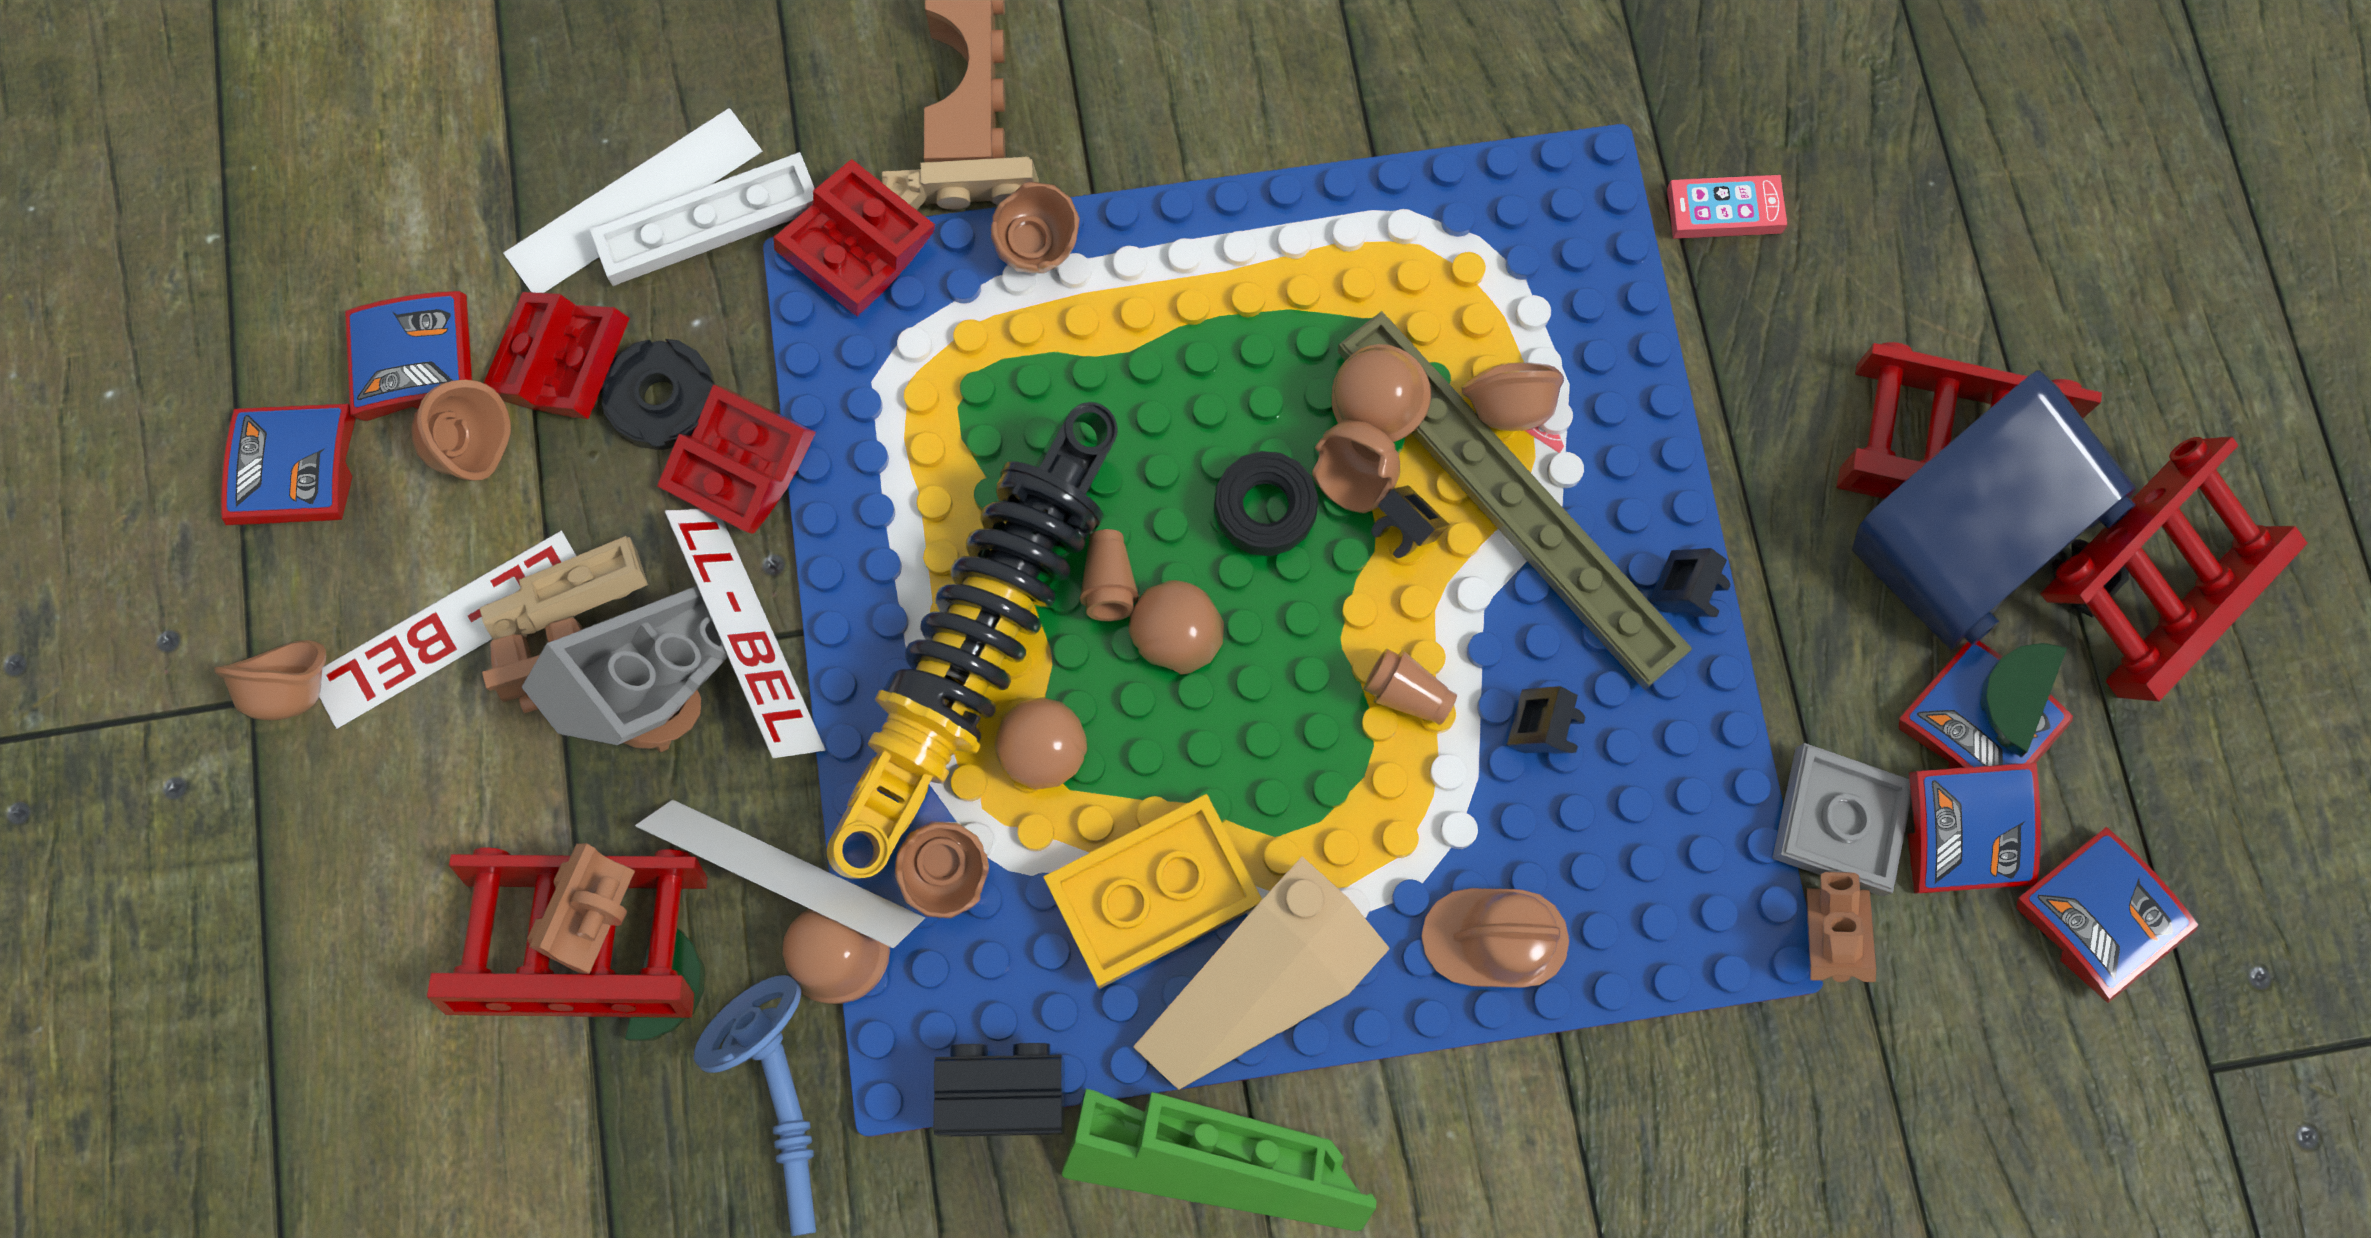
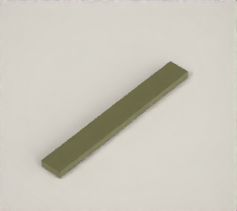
(1535, 522)

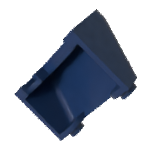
(1993, 510)

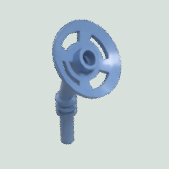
(758, 1036)

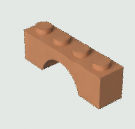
(965, 120)

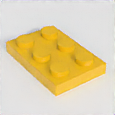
(1153, 890)

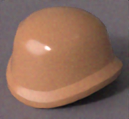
(1382, 388)
(1515, 395)
(461, 429)
(277, 681)
(832, 959)

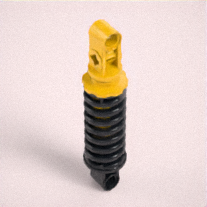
(975, 633)

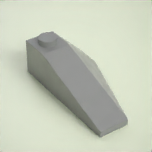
(627, 670)

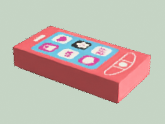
(1726, 206)

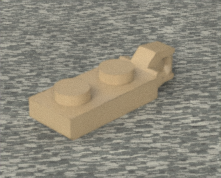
(961, 182)
(567, 590)

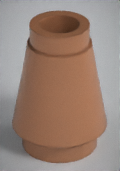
(1108, 578)
(1408, 687)

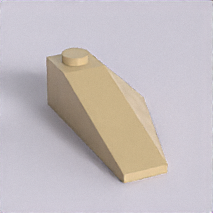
(1277, 968)

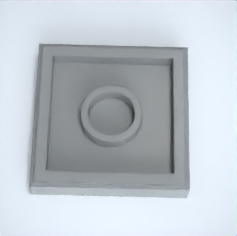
(1843, 818)

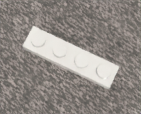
(704, 219)

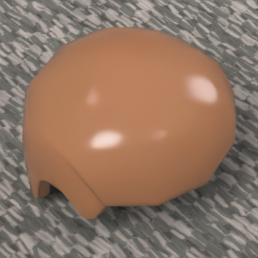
(1035, 228)
(1356, 465)
(1176, 626)
(1041, 743)
(941, 869)

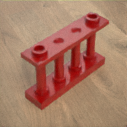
(1876, 468)
(2222, 586)
(535, 987)

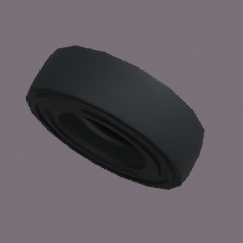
(1265, 469)

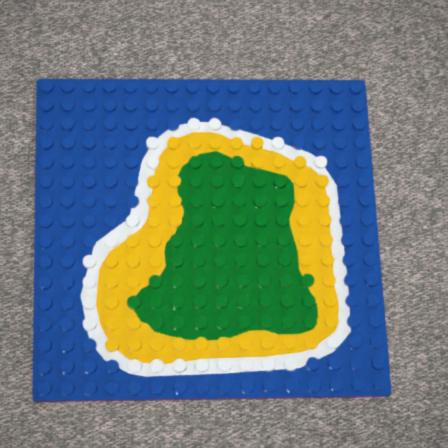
(1217, 337)

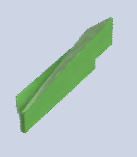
(1213, 1160)

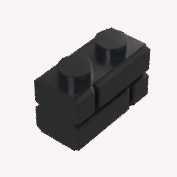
(999, 1093)

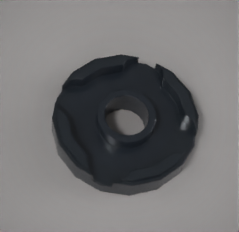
(640, 368)

